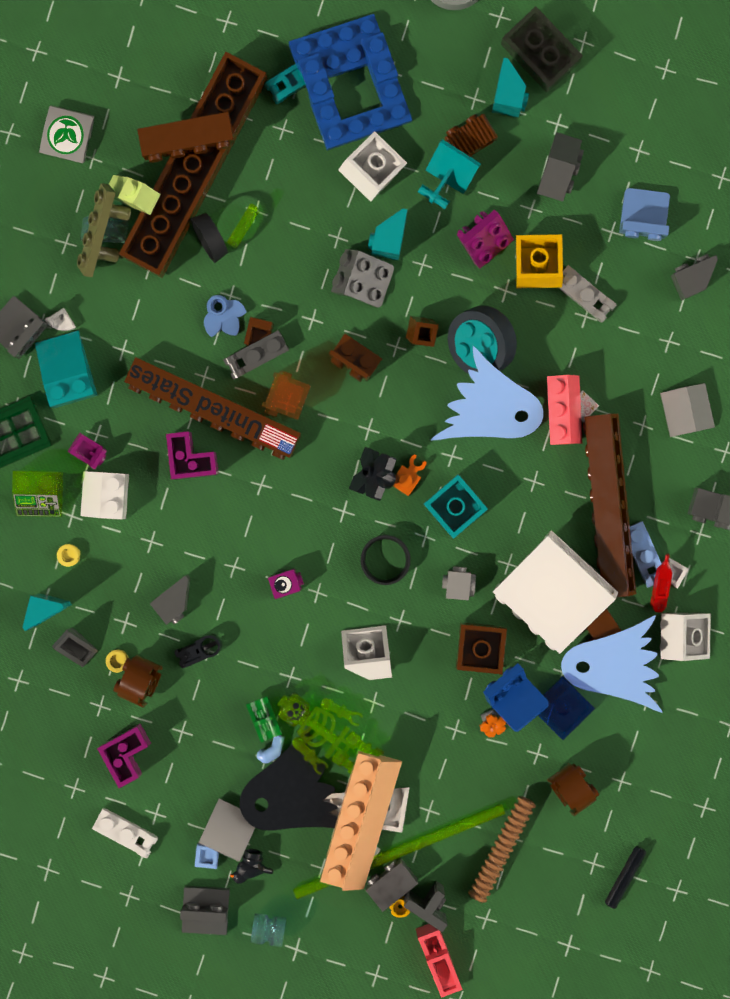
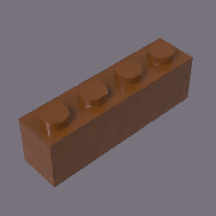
(186, 136)

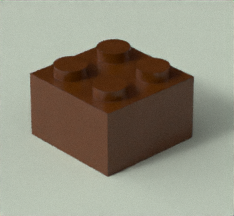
(481, 648)

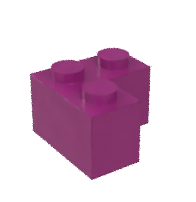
(184, 462)
(119, 754)

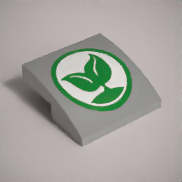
(66, 134)

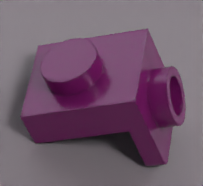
(88, 451)

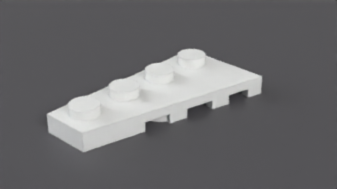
(395, 814)

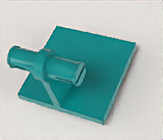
(451, 168)

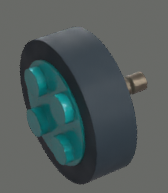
(486, 331)

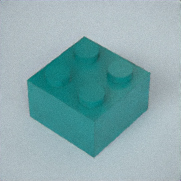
(455, 506)

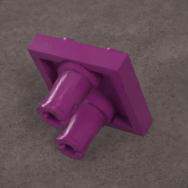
(485, 238)

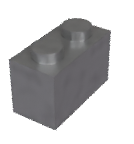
(391, 884)

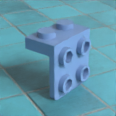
(644, 214)

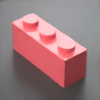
(564, 409)

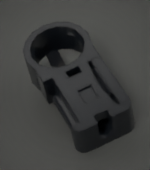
(196, 651)

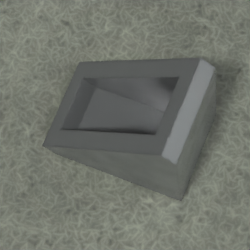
(75, 647)

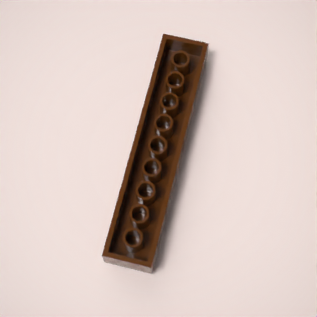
(189, 178)

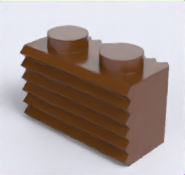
(472, 136)

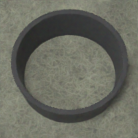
(209, 237)
(393, 580)

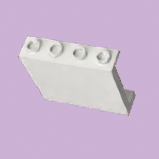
(555, 592)

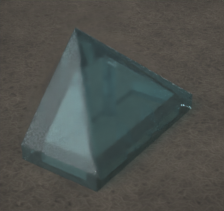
(115, 230)

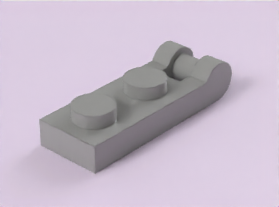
(586, 294)

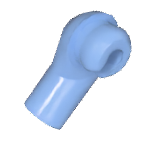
(272, 752)

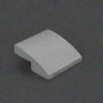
(227, 831)

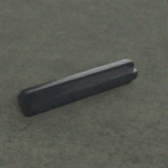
(625, 877)

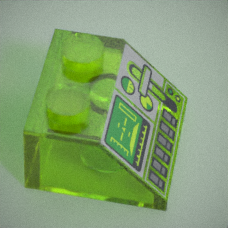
(37, 493)

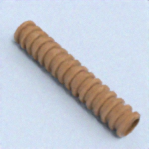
(502, 849)

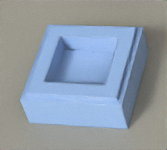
(206, 857)

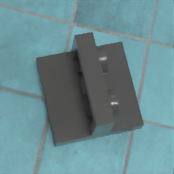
(429, 907)
(205, 910)

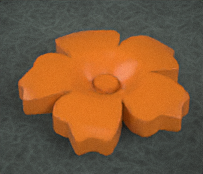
(493, 725)

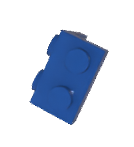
(515, 698)

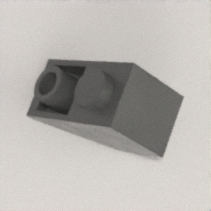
(695, 278)

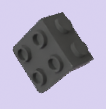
(362, 277)

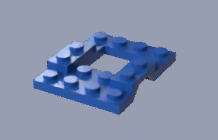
(342, 51)

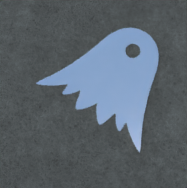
(491, 406)
(615, 665)

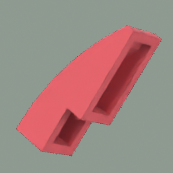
(438, 960)

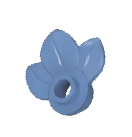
(226, 318)

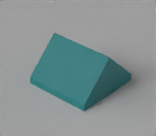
(41, 608)

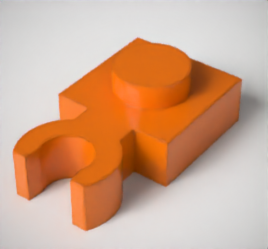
(407, 478)

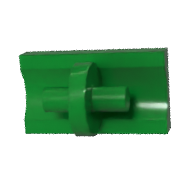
(264, 719)

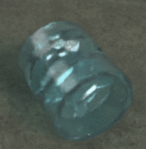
(268, 930)

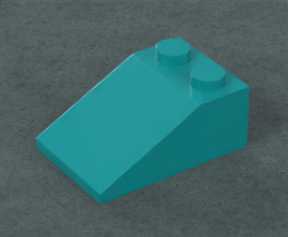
(65, 370)

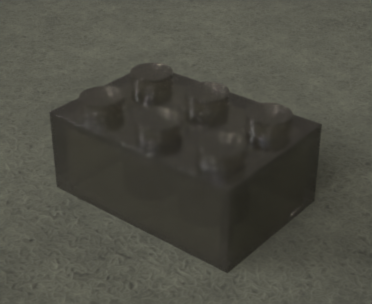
(541, 49)

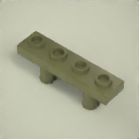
(97, 222)

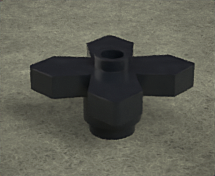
(375, 474)

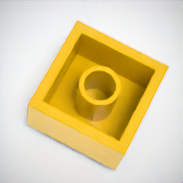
(539, 261)

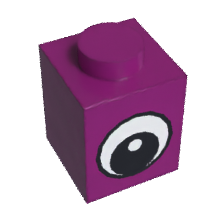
(286, 583)

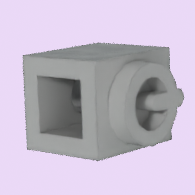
(459, 584)

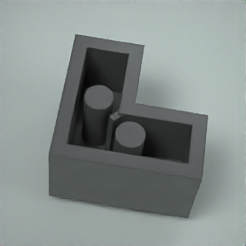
(560, 166)
(710, 506)

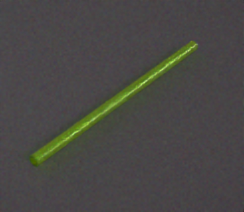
(414, 845)

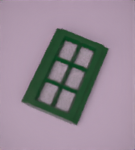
(21, 432)

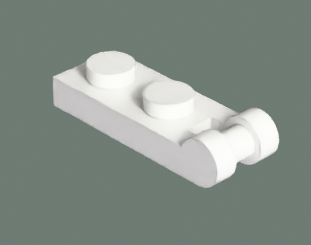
(124, 832)

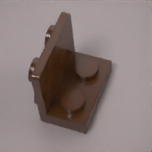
(354, 357)

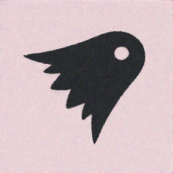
(291, 795)

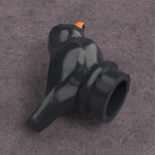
(250, 866)

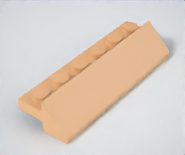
(360, 821)

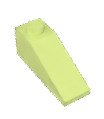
(134, 193)

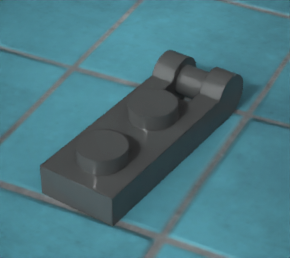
(257, 354)

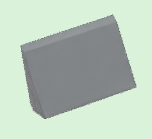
(687, 410)

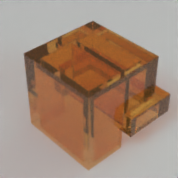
(286, 396)

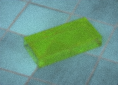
(243, 226)

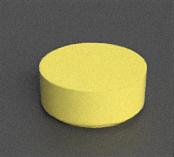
(68, 555)
(116, 660)

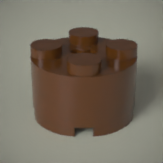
(138, 680)
(573, 789)

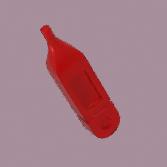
(661, 586)

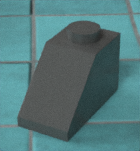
(173, 601)

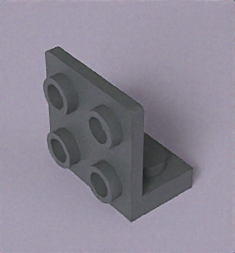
(19, 327)

